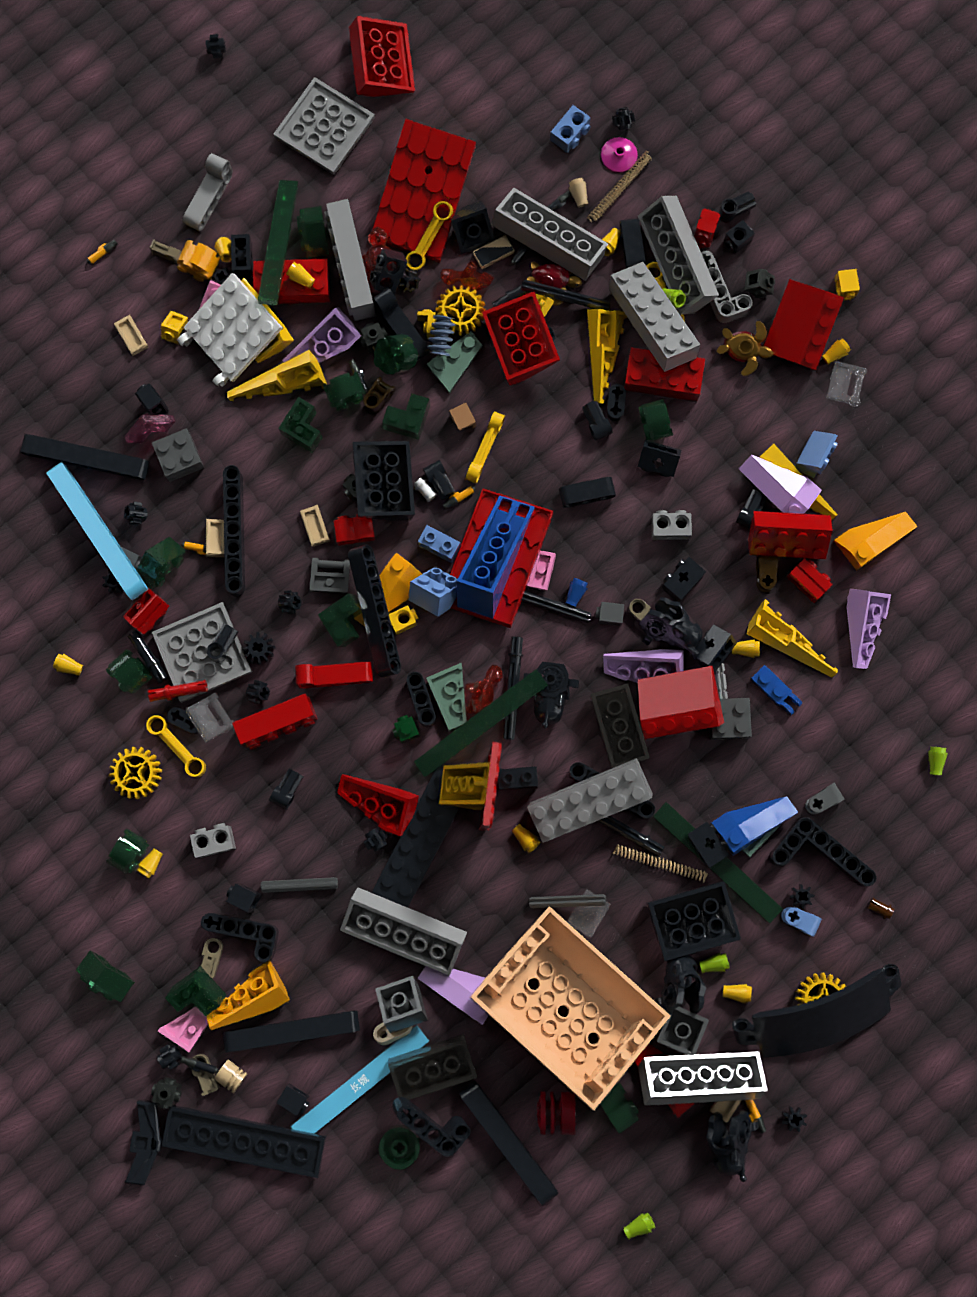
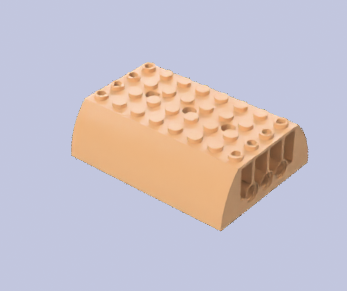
(597, 1001)

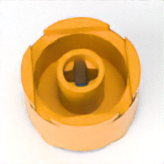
(198, 260)

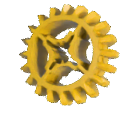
(468, 310)
(129, 778)
(821, 990)

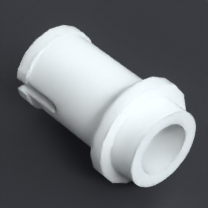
(424, 489)

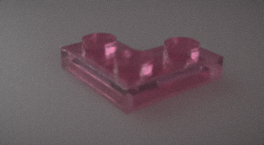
(148, 424)

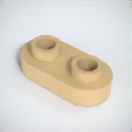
(391, 1037)

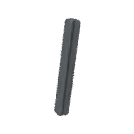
(299, 884)
(567, 901)

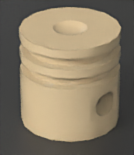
(230, 1076)

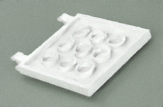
(231, 329)

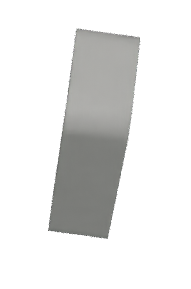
(209, 192)
(726, 301)

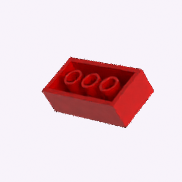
(293, 292)
(648, 377)
(790, 535)
(275, 721)

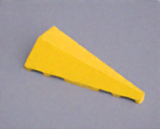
(604, 334)
(293, 374)
(776, 457)
(773, 631)

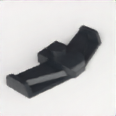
(144, 1143)

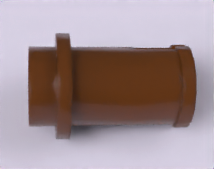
(881, 908)

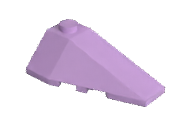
(329, 338)
(782, 487)
(865, 615)
(643, 663)
(456, 989)

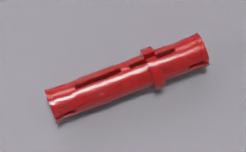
(170, 692)

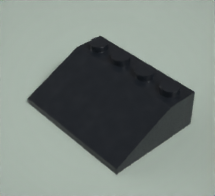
(383, 480)
(693, 920)

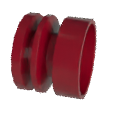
(556, 1113)

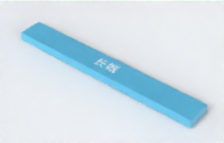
(358, 1084)

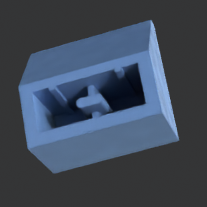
(816, 453)
(434, 591)

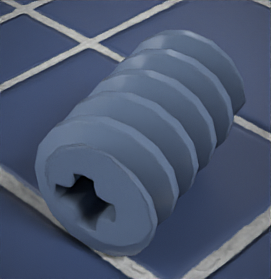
(441, 335)

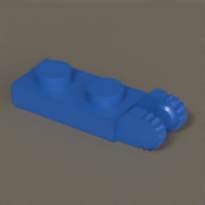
(775, 689)

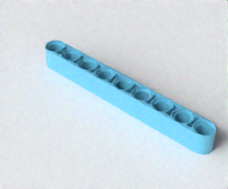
(97, 531)

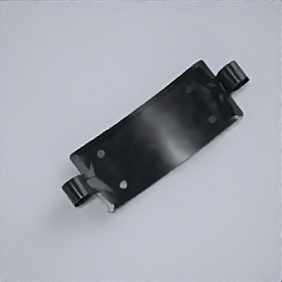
(822, 1020)

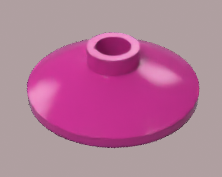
(619, 162)

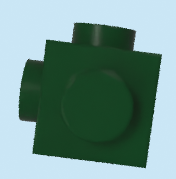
(405, 729)

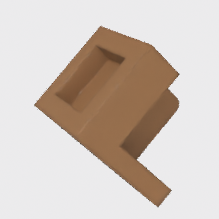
(462, 417)

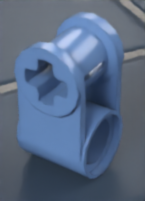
(803, 920)

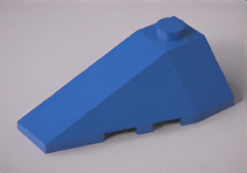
(748, 824)

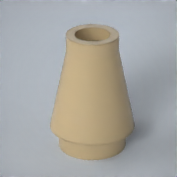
(578, 190)

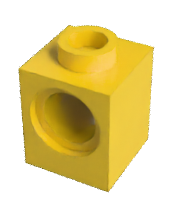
(847, 283)
(399, 627)

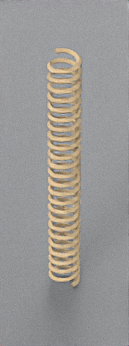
(623, 185)
(659, 863)

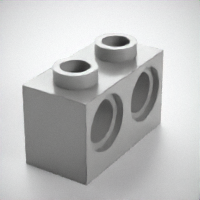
(671, 532)
(213, 846)

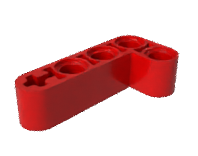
(333, 675)

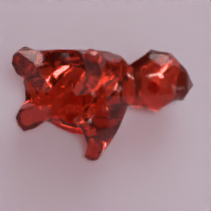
(378, 239)
(467, 277)
(483, 690)

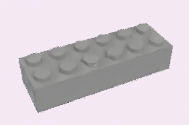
(549, 234)
(678, 253)
(349, 260)
(654, 316)
(590, 800)
(403, 931)
(702, 1078)

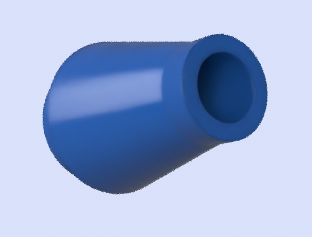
(576, 591)

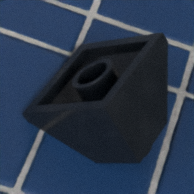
(472, 227)

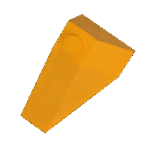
(871, 539)
(395, 582)
(256, 996)

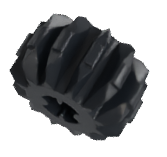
(255, 655)

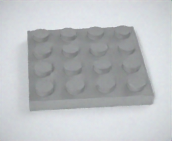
(324, 126)
(185, 650)

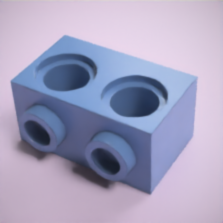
(567, 127)
(439, 544)

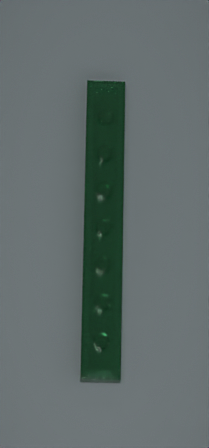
(278, 242)
(481, 723)
(724, 869)

